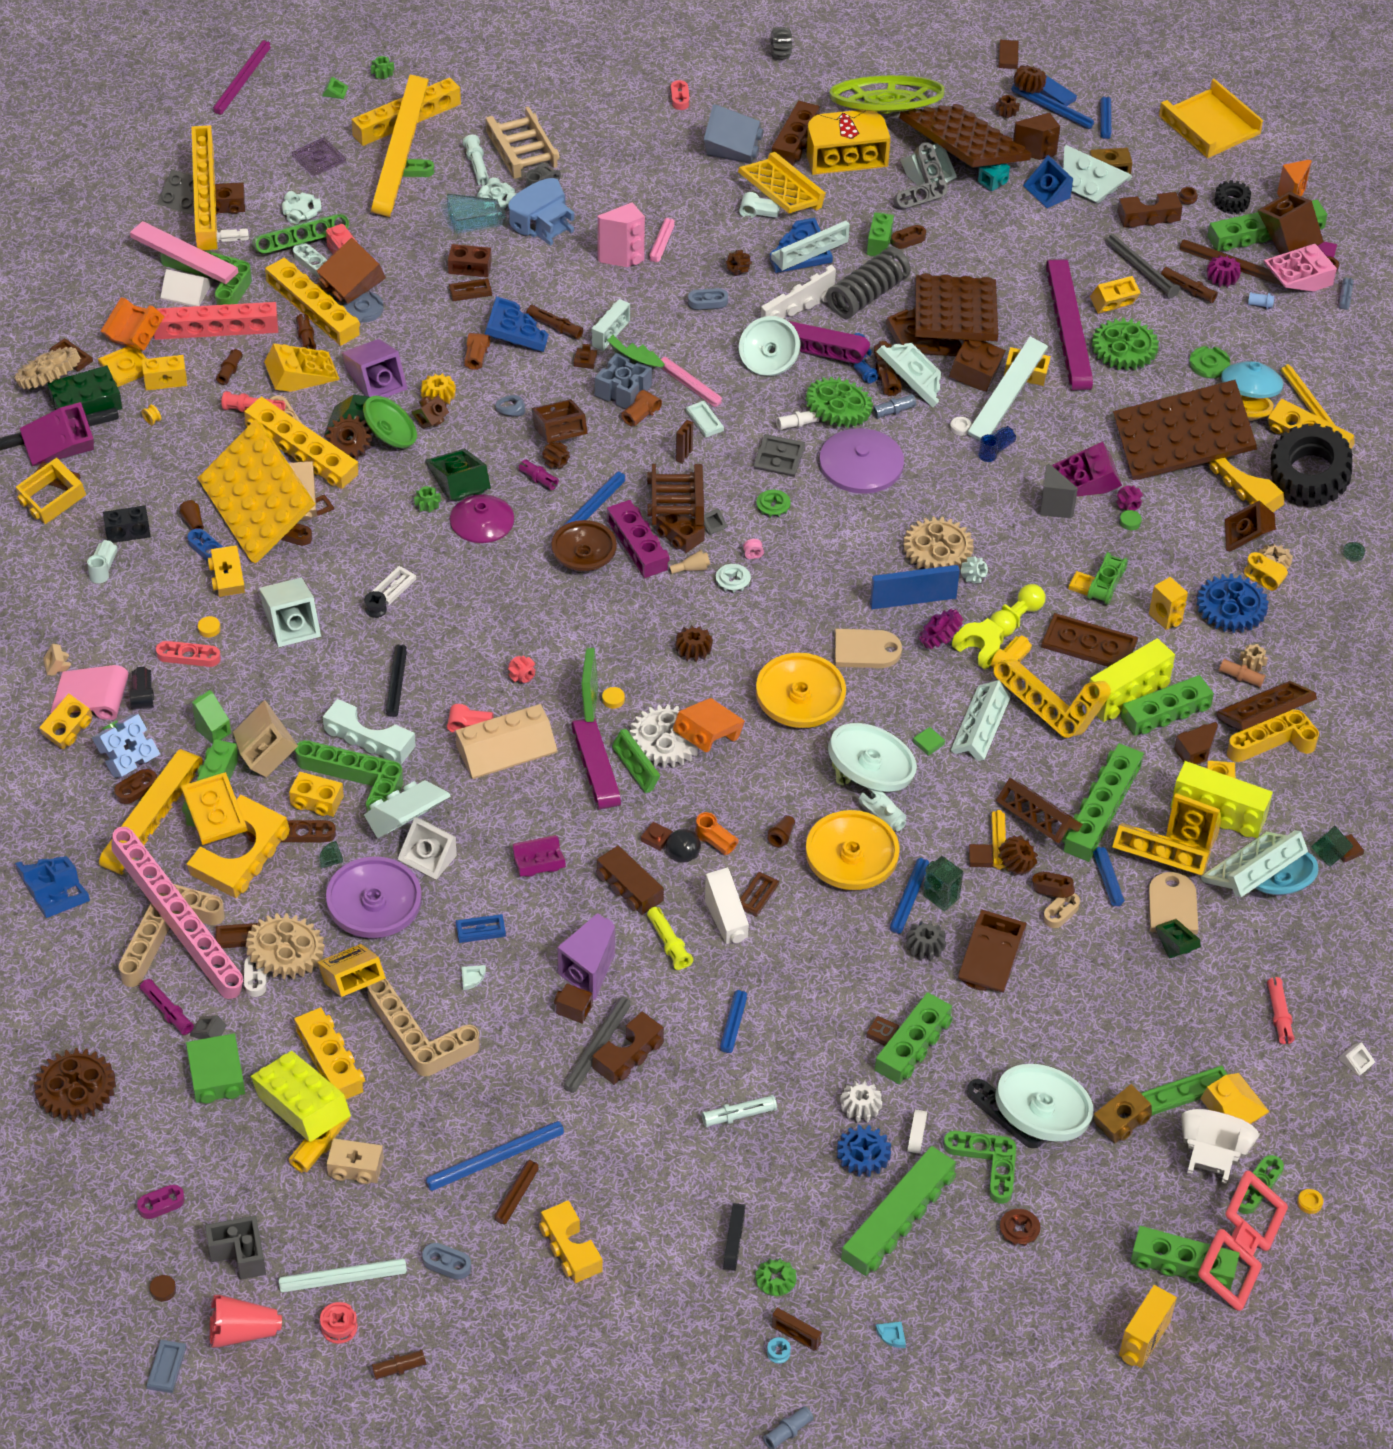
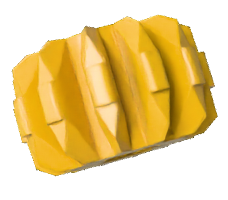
(440, 386)

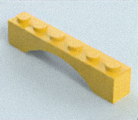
(1247, 486)

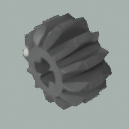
(781, 42)
(926, 940)

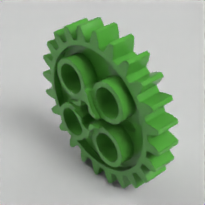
(1125, 344)
(839, 402)

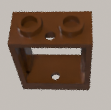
(550, 425)

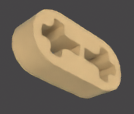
(1065, 913)

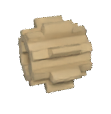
(1254, 657)

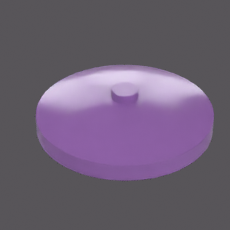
(861, 460)
(373, 897)

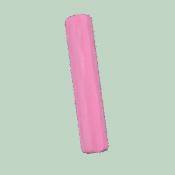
(661, 240)

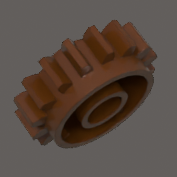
(350, 427)

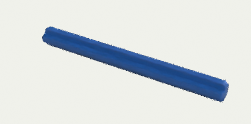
(494, 1155)

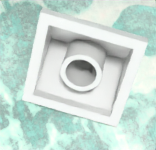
(185, 288)
(428, 848)

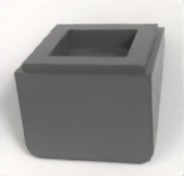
(714, 522)
(208, 1027)

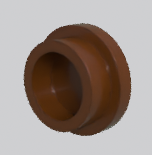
(1188, 195)

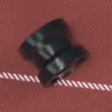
(375, 604)

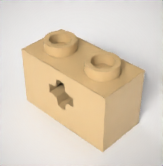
(355, 1161)

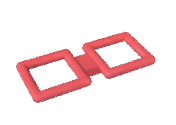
(1243, 1240)

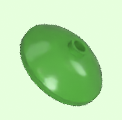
(389, 422)

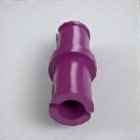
(538, 474)

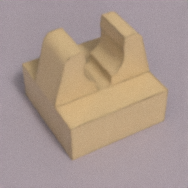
(55, 660)

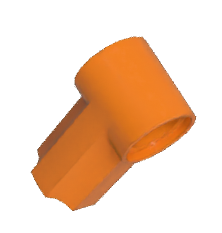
(713, 833)

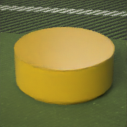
(209, 626)
(613, 697)
(1310, 1201)

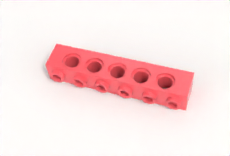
(218, 320)

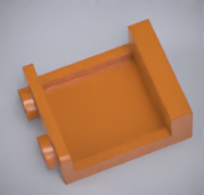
(132, 324)
(706, 723)

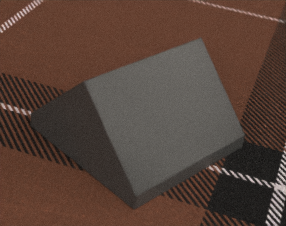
(1057, 495)

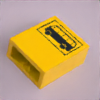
(351, 970)
(1147, 1326)

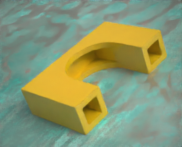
(235, 874)

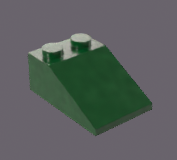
(459, 474)

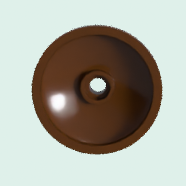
(584, 538)

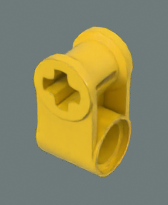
(1266, 572)

